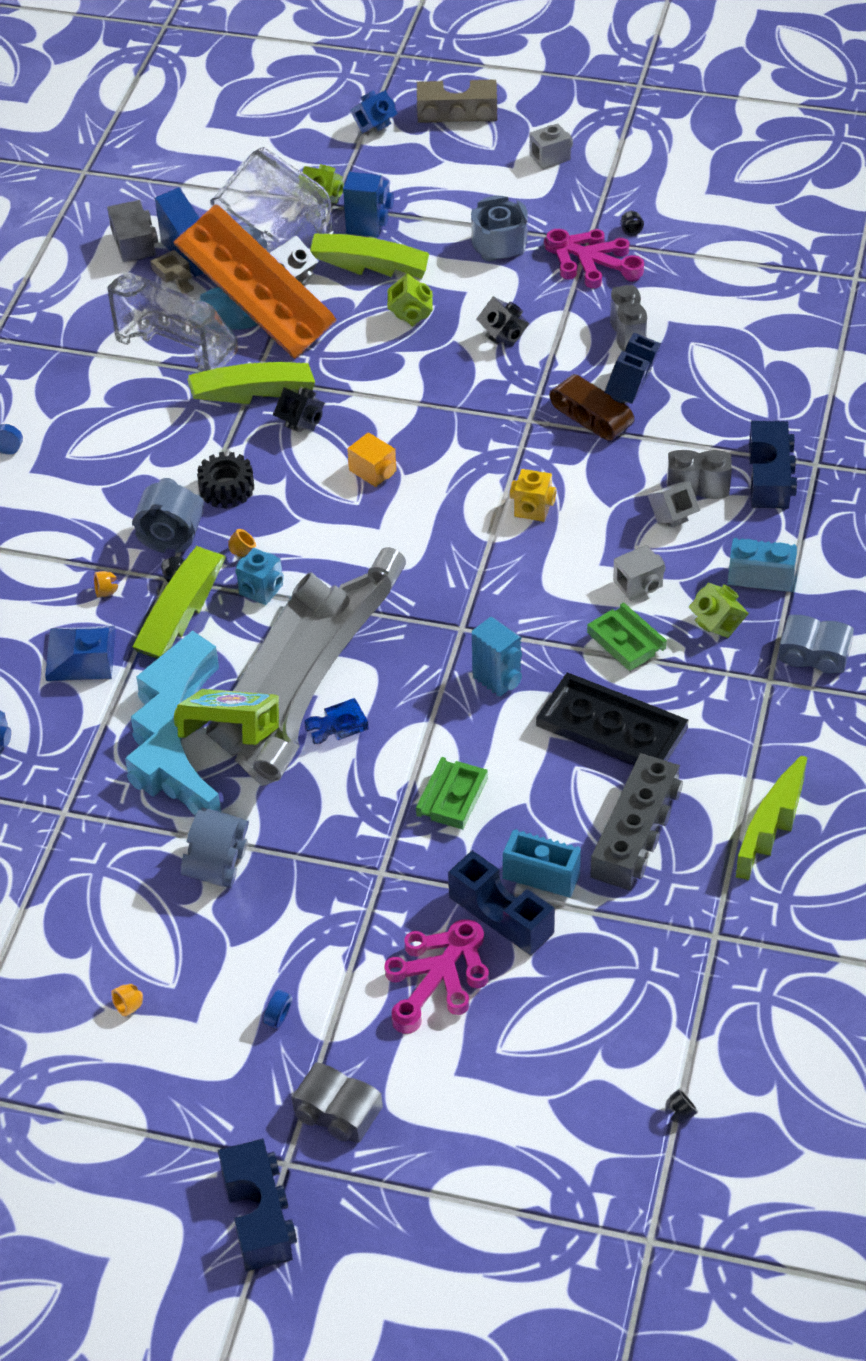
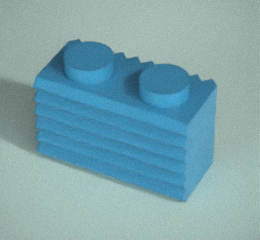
(762, 564)
(496, 656)
(541, 863)

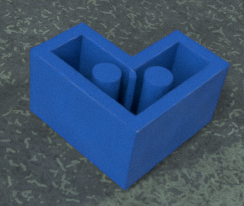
(366, 203)

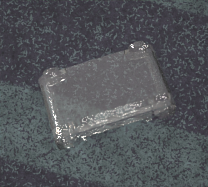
(276, 200)
(150, 308)

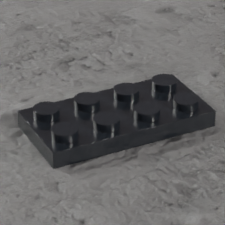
(610, 721)

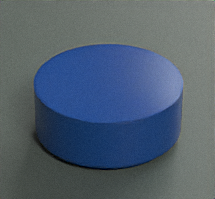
(10, 439)
(277, 1009)

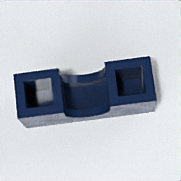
(632, 368)
(772, 464)
(478, 889)
(264, 1233)

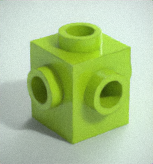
(328, 179)
(410, 300)
(718, 609)

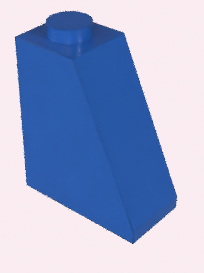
(174, 218)

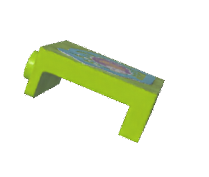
(254, 711)

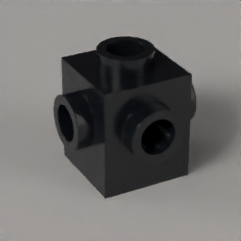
(502, 321)
(299, 408)

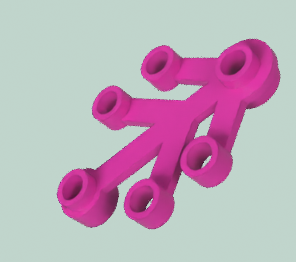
(562, 244)
(438, 969)

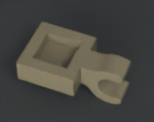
(173, 267)

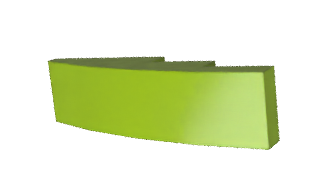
(361, 252)
(243, 381)
(179, 601)
(773, 813)

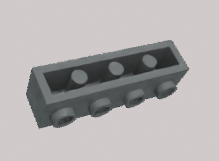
(636, 822)

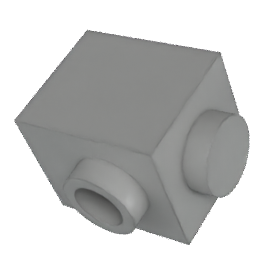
(550, 146)
(674, 503)
(638, 572)

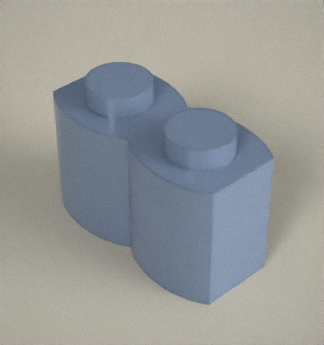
(816, 643)

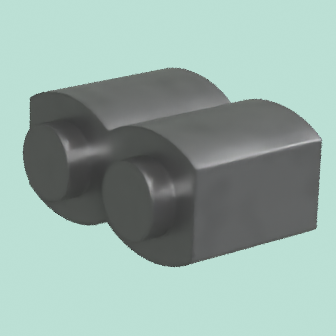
(627, 314)
(707, 471)
(336, 1102)

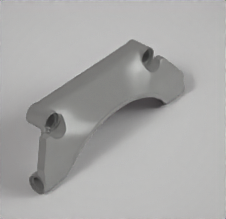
(299, 654)

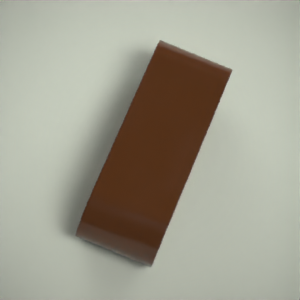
(591, 407)

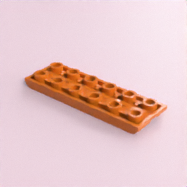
(255, 281)

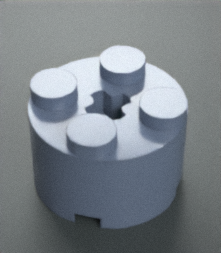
(499, 228)
(167, 516)
(214, 846)

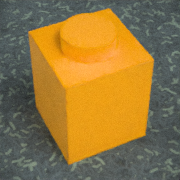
(372, 459)

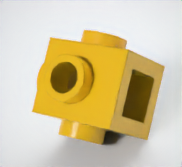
(532, 494)

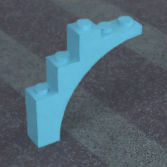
(160, 757)

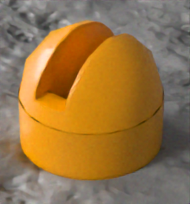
(241, 543)
(103, 584)
(127, 999)

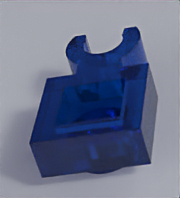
(340, 719)

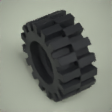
(229, 491)

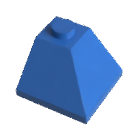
(80, 653)

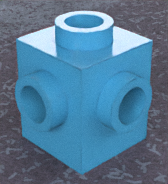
(259, 576)

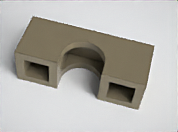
(474, 104)

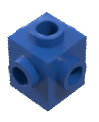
(374, 111)

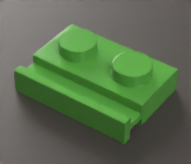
(626, 636)
(452, 793)

